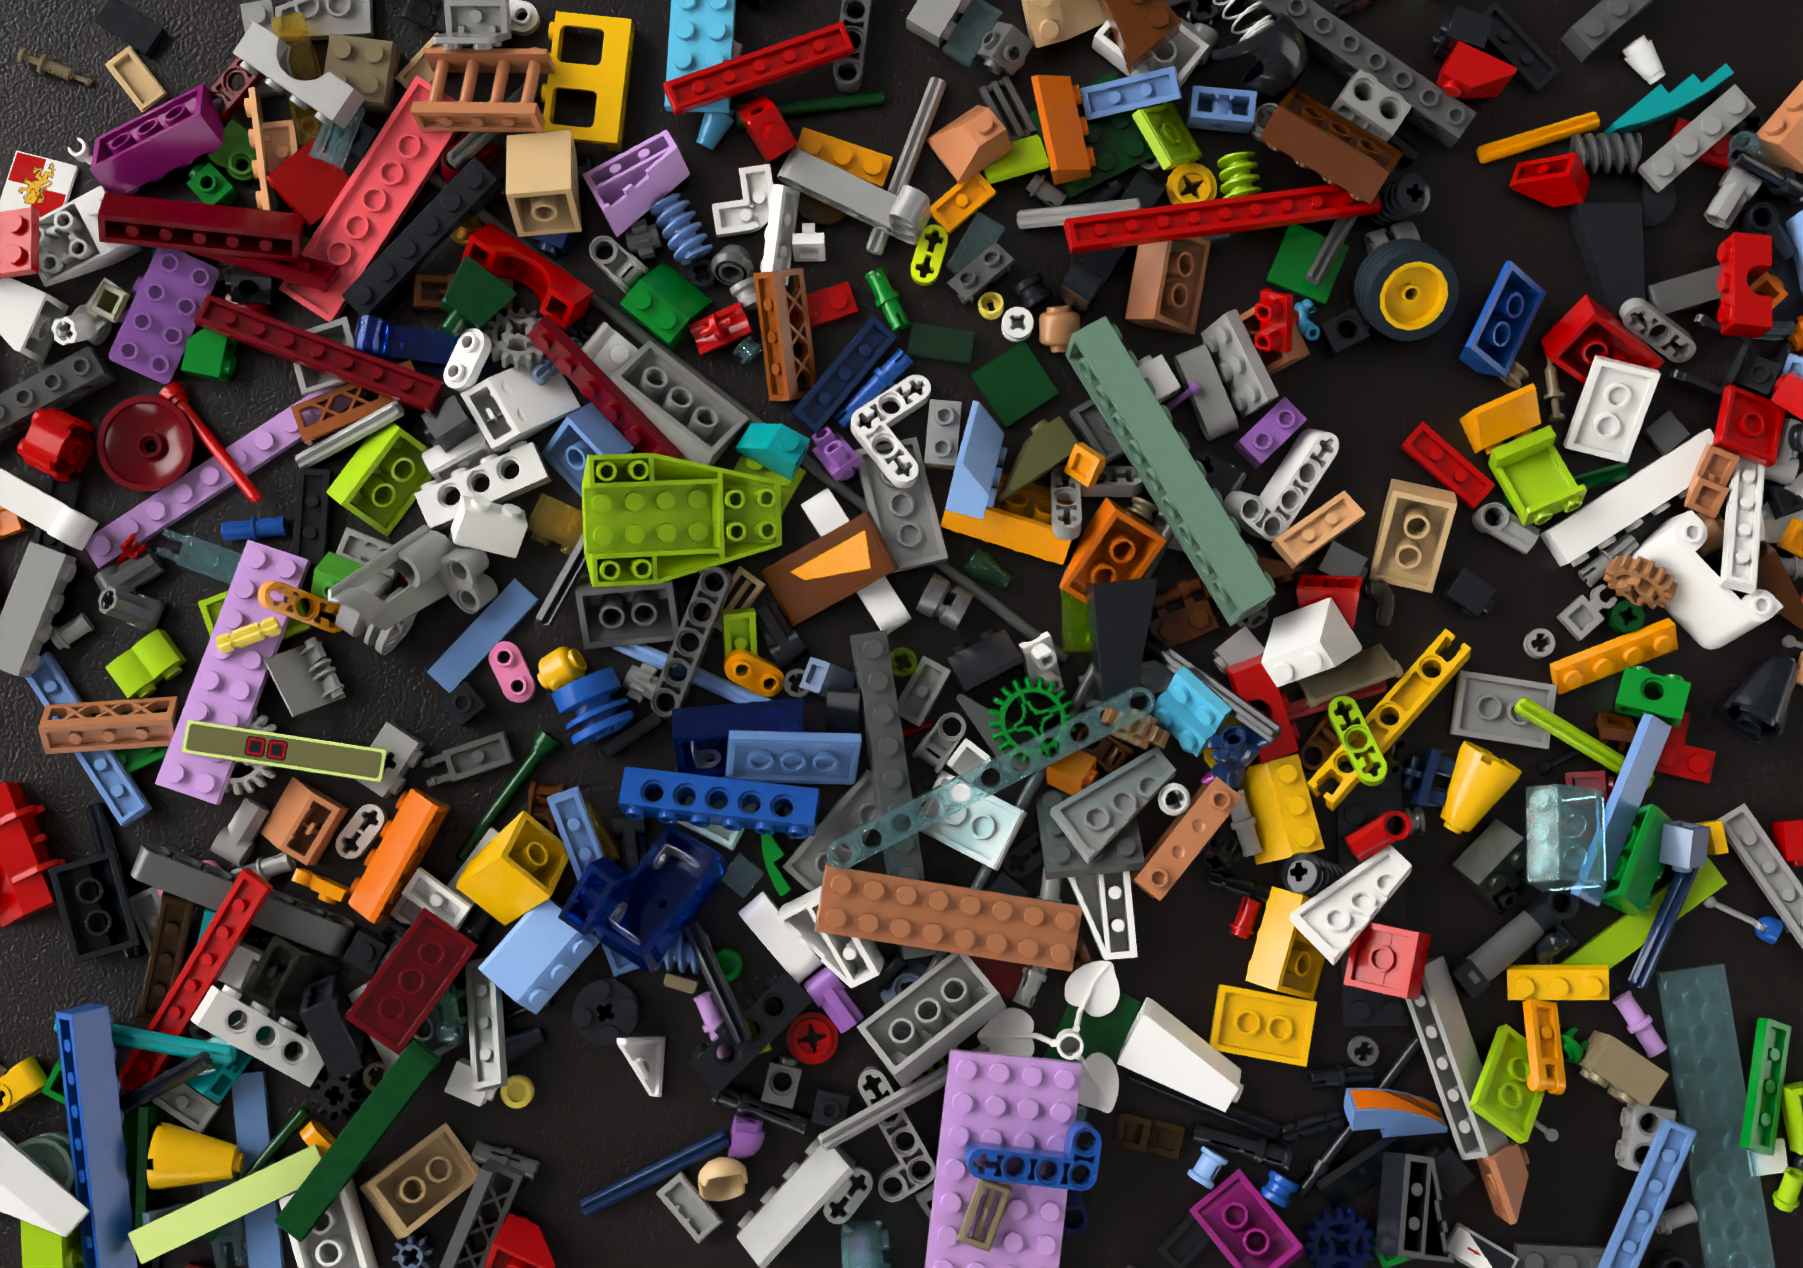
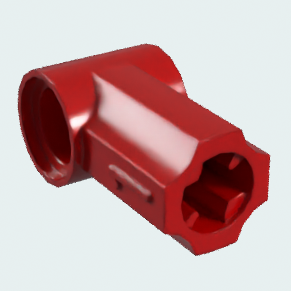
(1375, 835)

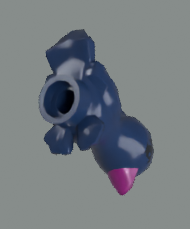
(1235, 751)

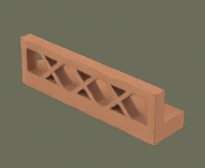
(109, 728)

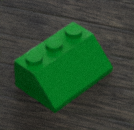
(1638, 864)

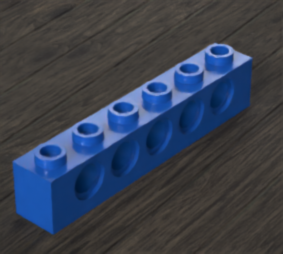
(641, 782)

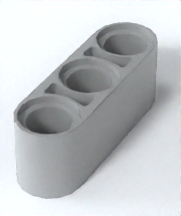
(1211, 403)

